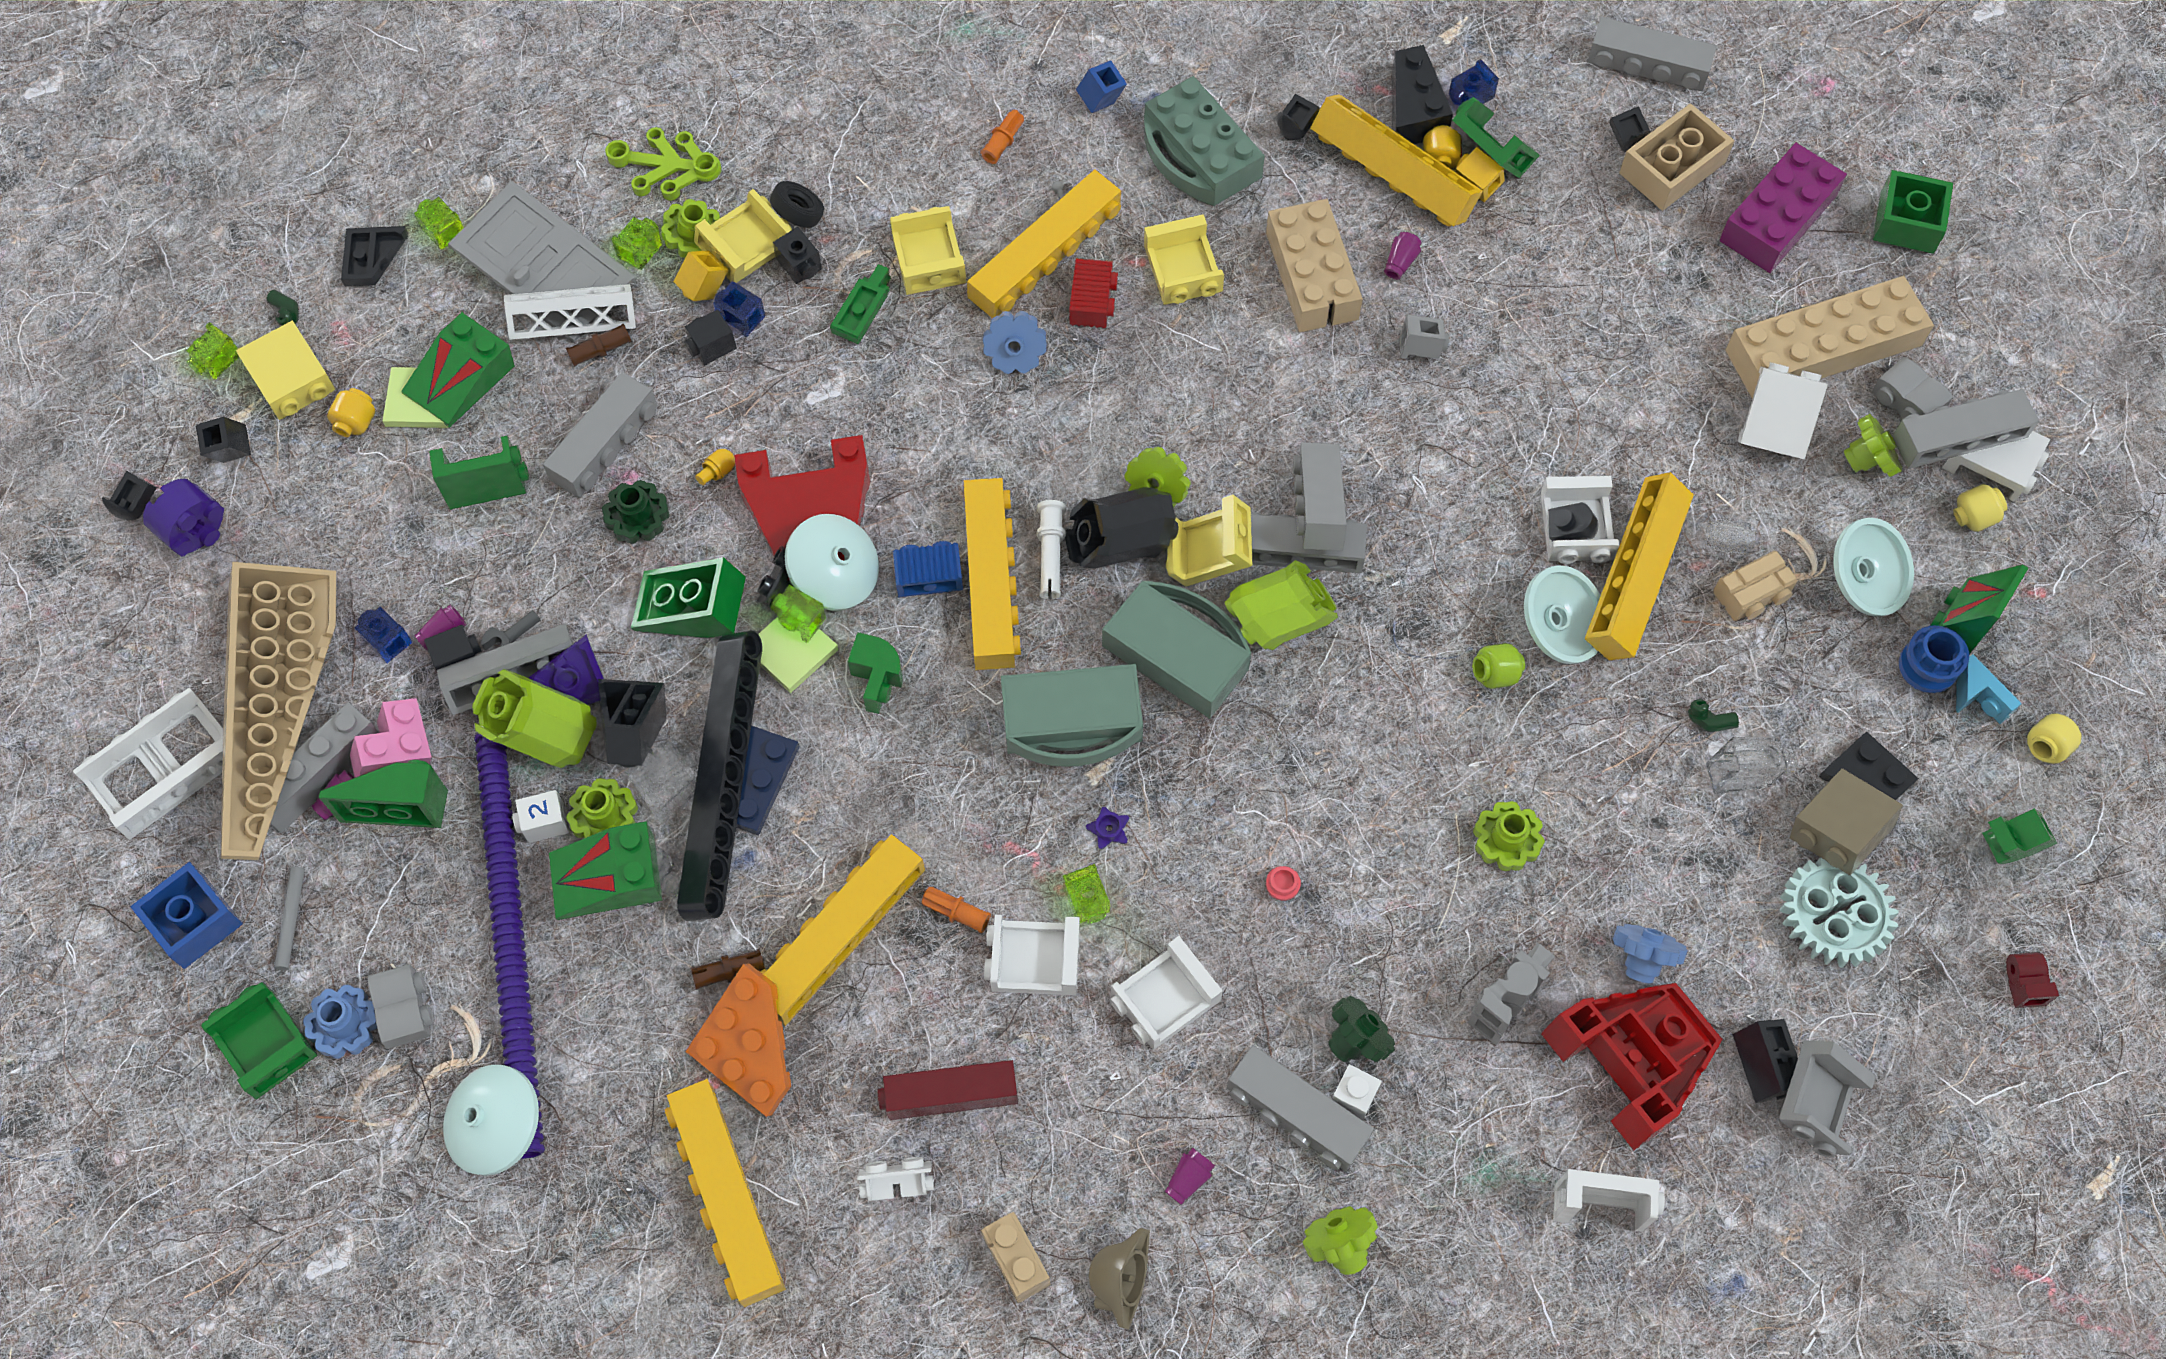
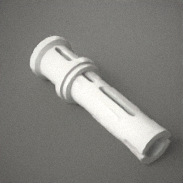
(1050, 535)

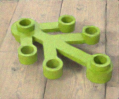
(666, 163)

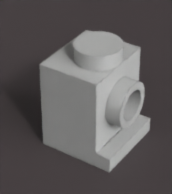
(1423, 337)

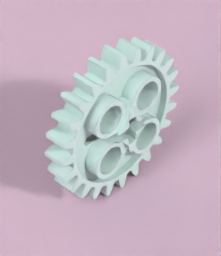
(1858, 938)

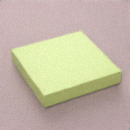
(400, 409)
(790, 658)

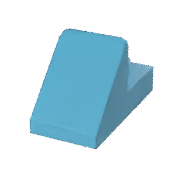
(1981, 685)

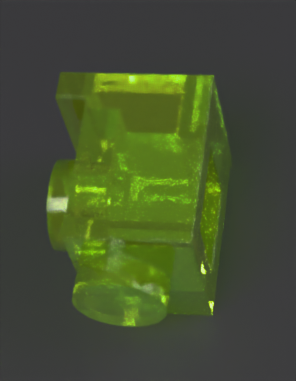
(435, 217)
(637, 242)
(212, 352)
(799, 612)
(1081, 882)

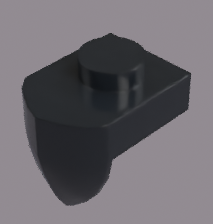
(1297, 118)
(1629, 128)
(129, 497)
(1572, 522)

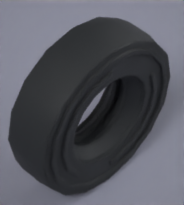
(783, 203)

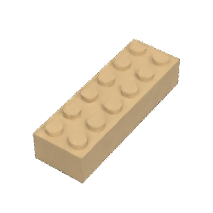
(1833, 333)

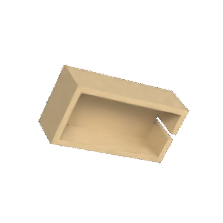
(1313, 265)

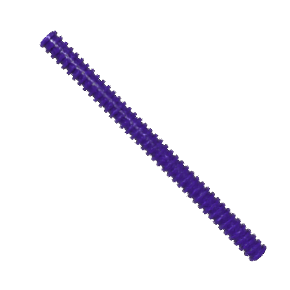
(506, 918)

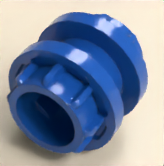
(1933, 659)

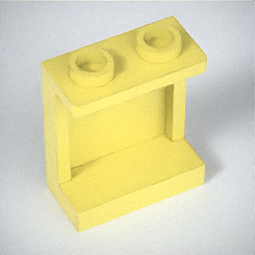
(743, 236)
(927, 250)
(1182, 260)
(285, 370)
(1212, 544)

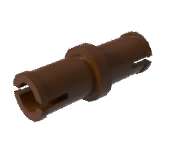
(598, 345)
(725, 969)

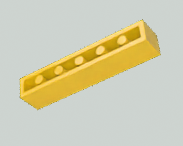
(1396, 160)
(1044, 244)
(1639, 567)
(989, 574)
(842, 924)
(725, 1193)

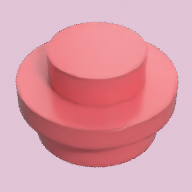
(1283, 883)

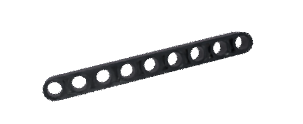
(720, 777)

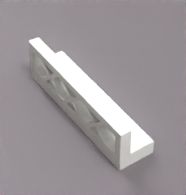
(567, 300)

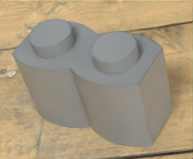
(1910, 390)
(400, 1006)

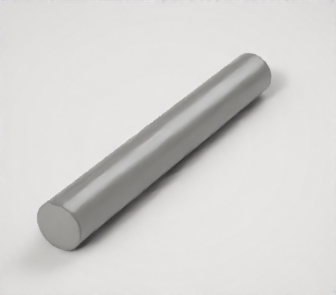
(289, 918)

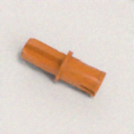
(1002, 137)
(956, 909)

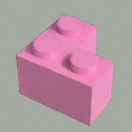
(398, 741)

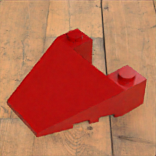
(788, 500)
(1648, 1044)

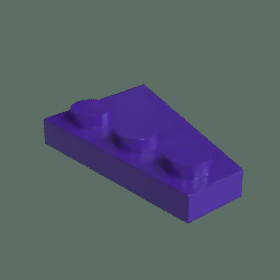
(573, 672)

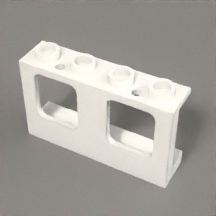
(145, 742)

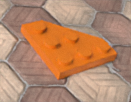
(746, 1041)

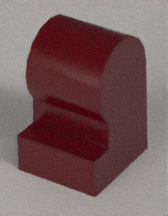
(2030, 980)

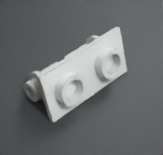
(882, 1177)

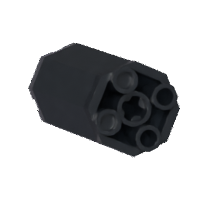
(1121, 527)

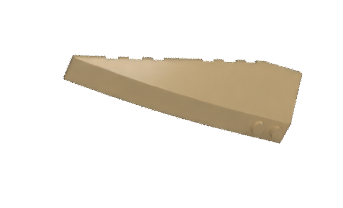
(274, 655)

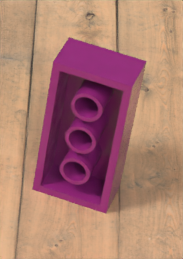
(1782, 207)

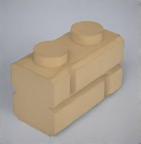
(1755, 586)
(1015, 1257)

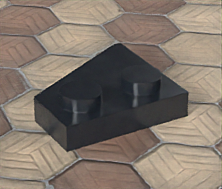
(369, 253)
(1873, 765)

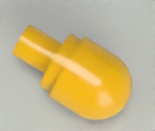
(716, 466)

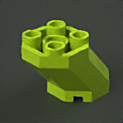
(1281, 606)
(533, 719)

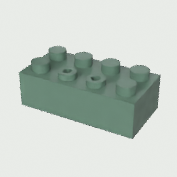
(1202, 142)
(1177, 646)
(1072, 713)

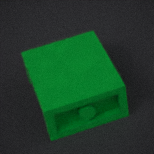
(1514, 156)
(480, 478)
(259, 1039)

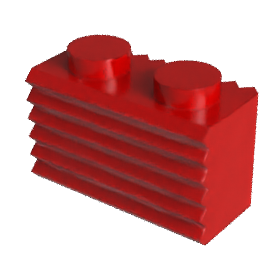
(1091, 293)

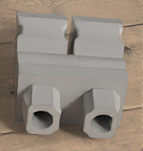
(1509, 995)

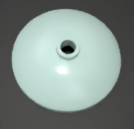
(1873, 567)
(818, 570)
(1559, 612)
(503, 1123)

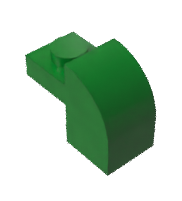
(880, 664)
(2019, 836)

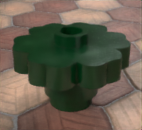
(635, 511)
(1359, 1032)

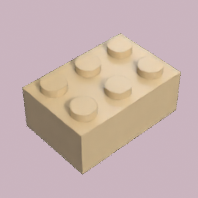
(1676, 156)

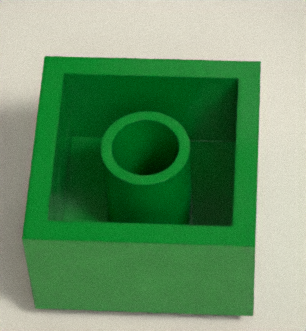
(1913, 211)

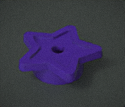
(1111, 819)

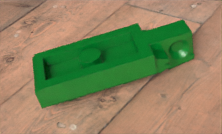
(862, 305)

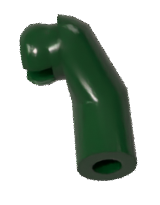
(287, 307)
(1710, 722)

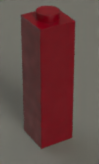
(948, 1090)

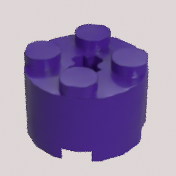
(184, 517)

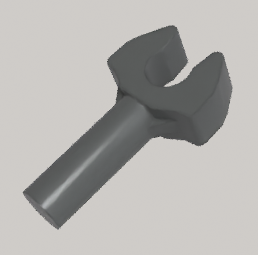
(506, 637)

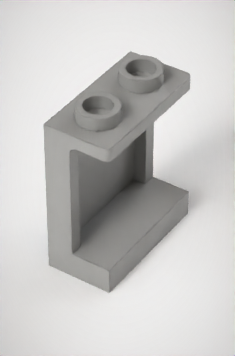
(1821, 1095)

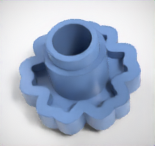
(1014, 342)
(1647, 951)
(341, 1021)

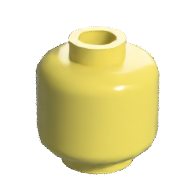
(1980, 507)
(2054, 738)

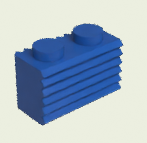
(927, 569)

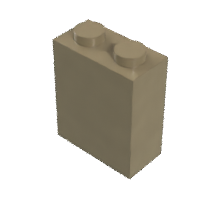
(1845, 821)

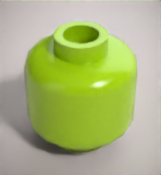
(1498, 665)

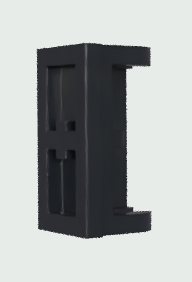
(1767, 1058)

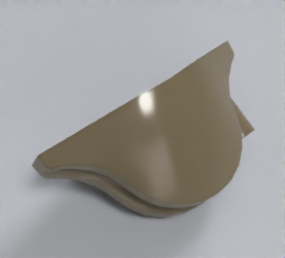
(1119, 1276)

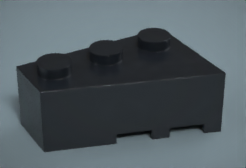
(1417, 95)
(630, 719)

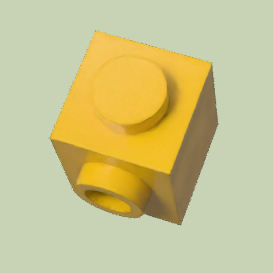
(1481, 172)
(700, 275)

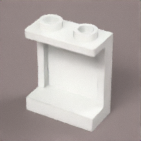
(1783, 411)
(2007, 463)
(1593, 492)
(1033, 956)
(1166, 995)
(1608, 1190)

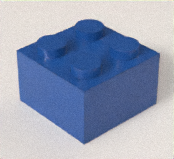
(186, 915)

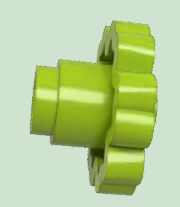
(680, 225)
(1873, 448)
(1159, 471)
(600, 807)
(1508, 836)
(1342, 1238)

